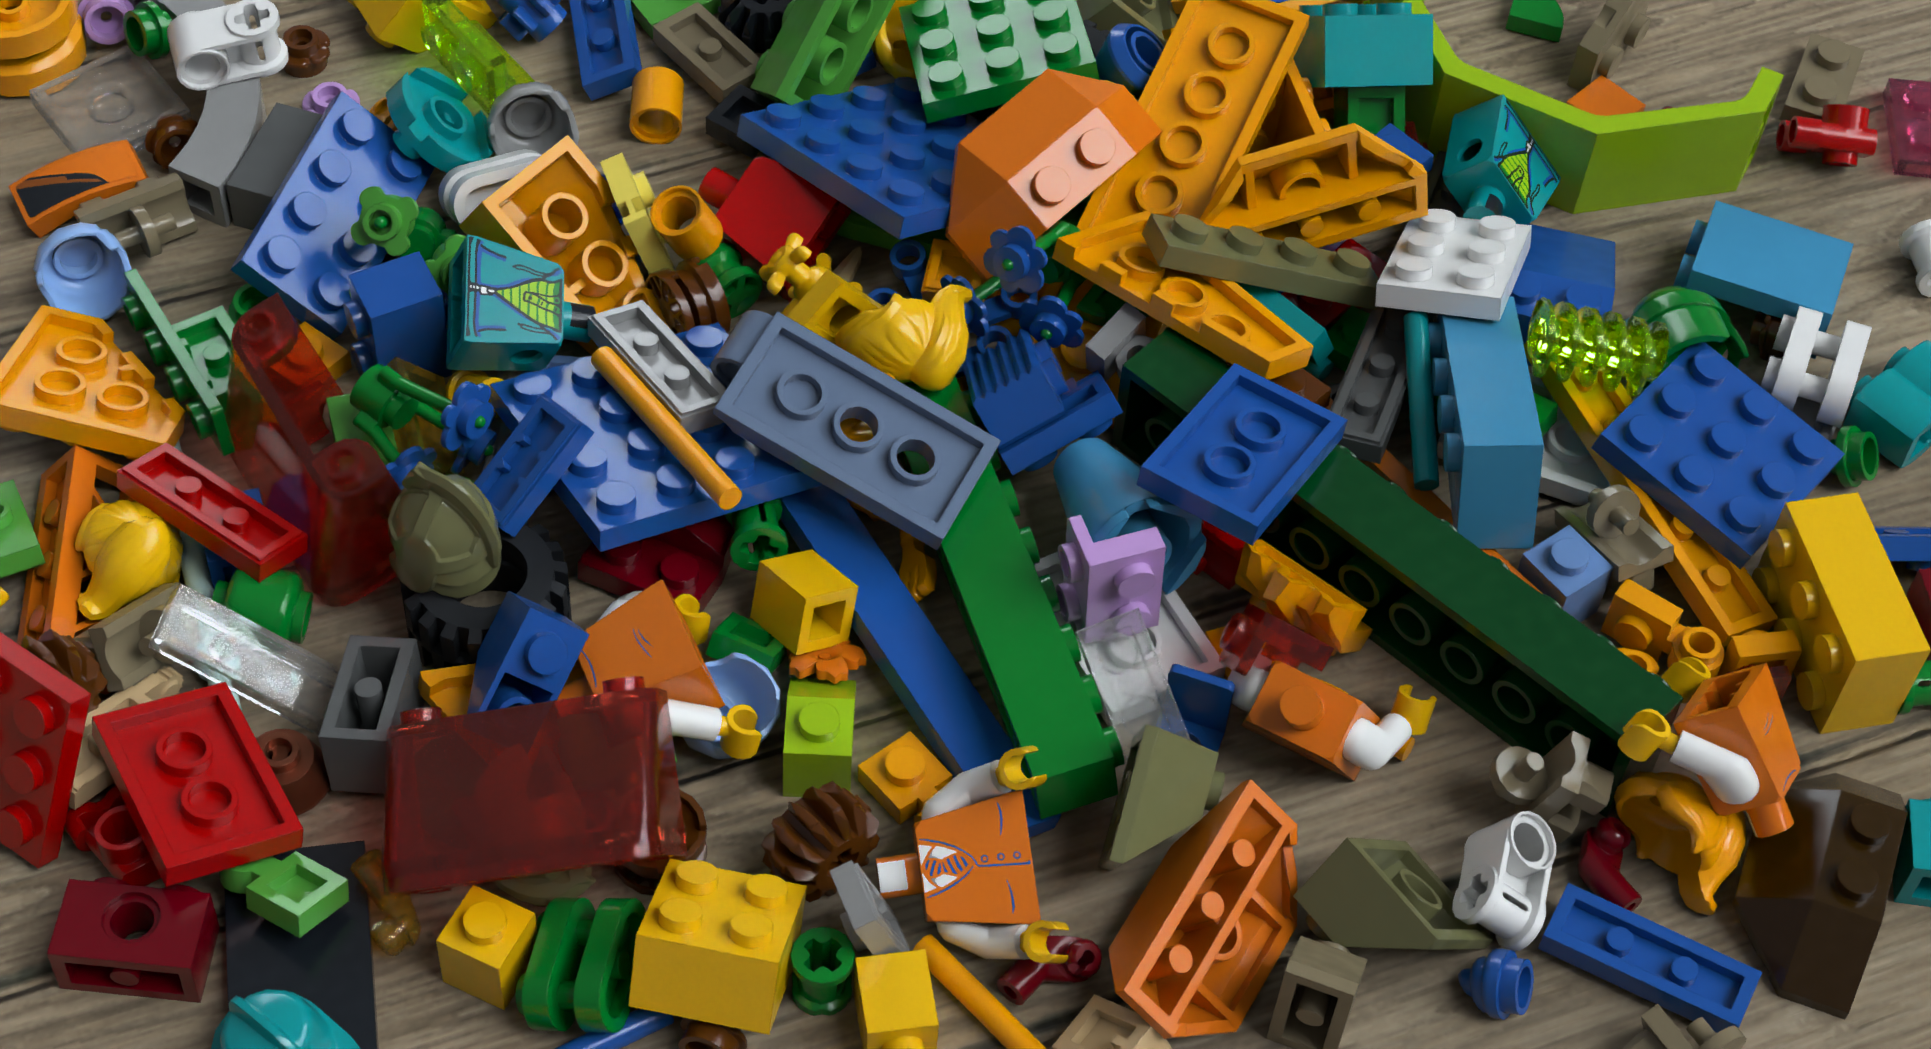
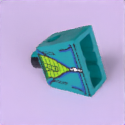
(1497, 164)
(508, 309)

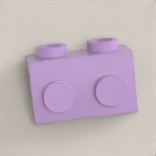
(1110, 575)

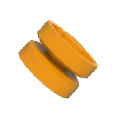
(38, 43)

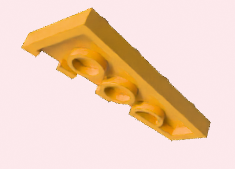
(1198, 306)

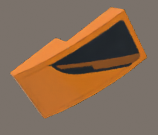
(58, 188)

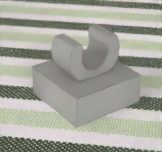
(1117, 342)

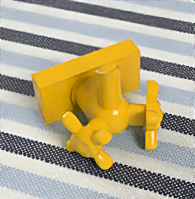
(818, 295)

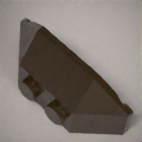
(1822, 889)

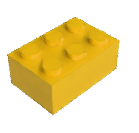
(1847, 609)

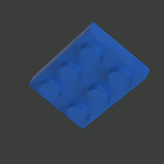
(1242, 453)

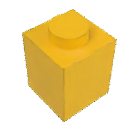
(803, 601)
(487, 946)
(895, 1001)

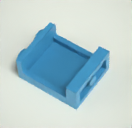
(1764, 263)

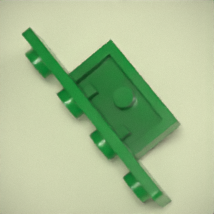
(195, 357)

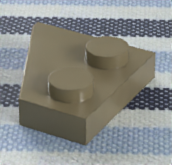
(1603, 46)

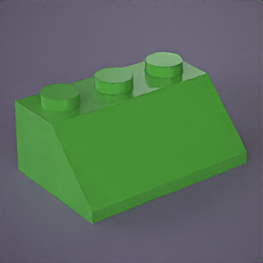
(819, 48)

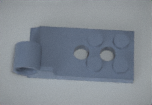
(794, 390)

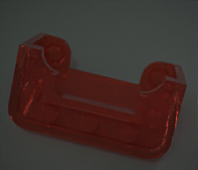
(333, 496)
(530, 790)

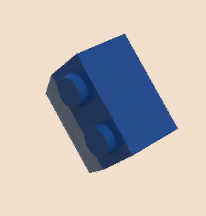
(1567, 270)

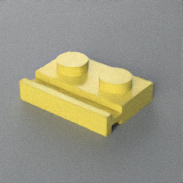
(633, 199)

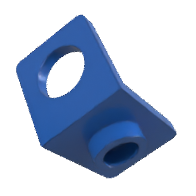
(1203, 704)

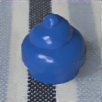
(1499, 983)

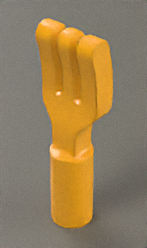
(917, 568)

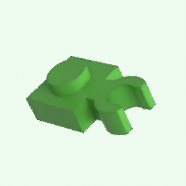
(289, 891)

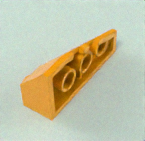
(566, 215)

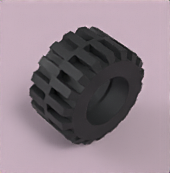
(453, 632)

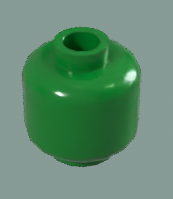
(273, 603)

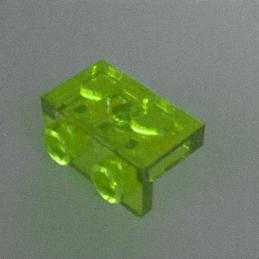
(469, 53)

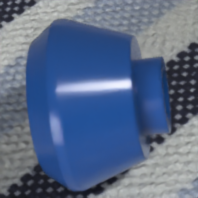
(1129, 57)

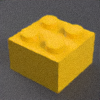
(717, 945)

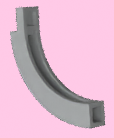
(222, 136)

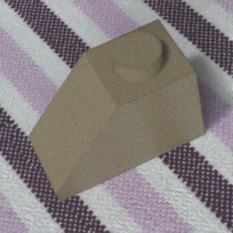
(1316, 995)

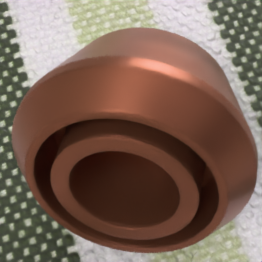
(297, 766)

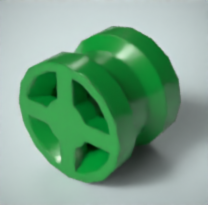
(739, 282)

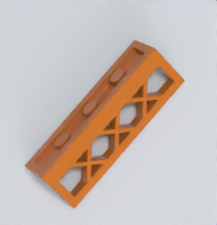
(62, 504)

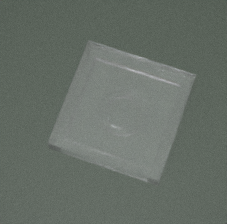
(107, 101)

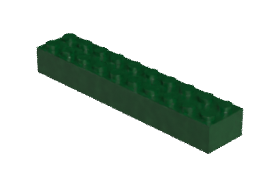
(1427, 589)

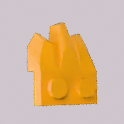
(1301, 598)

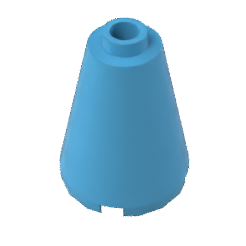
(1104, 490)

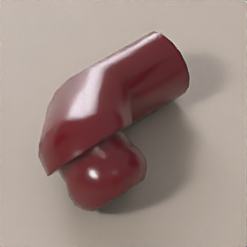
(1601, 863)
(1026, 975)

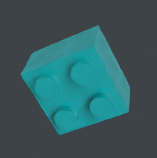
(1366, 45)

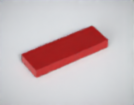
(212, 511)

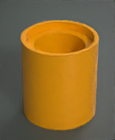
(656, 105)
(674, 208)

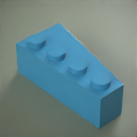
(1488, 428)

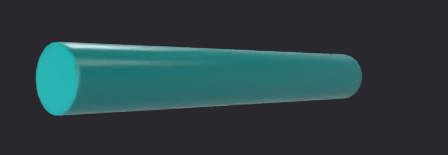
(1421, 401)

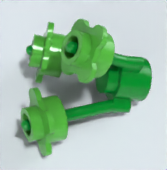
(406, 229)

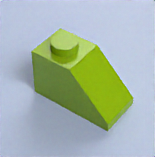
(818, 734)

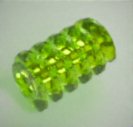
(1596, 345)

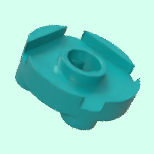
(435, 121)

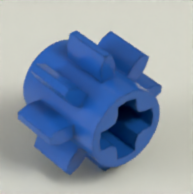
(531, 17)

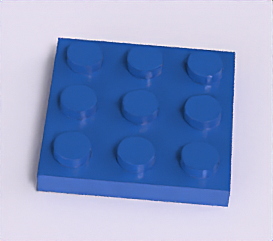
(1717, 451)

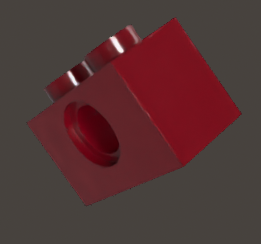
(165, 963)

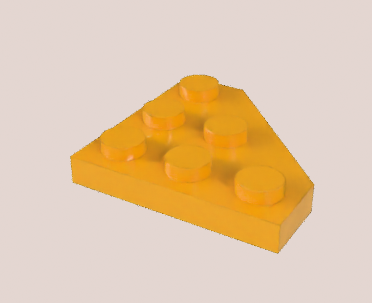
(81, 389)

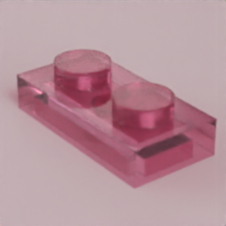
(1909, 126)

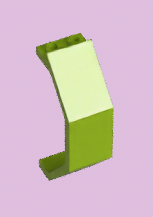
(1598, 157)

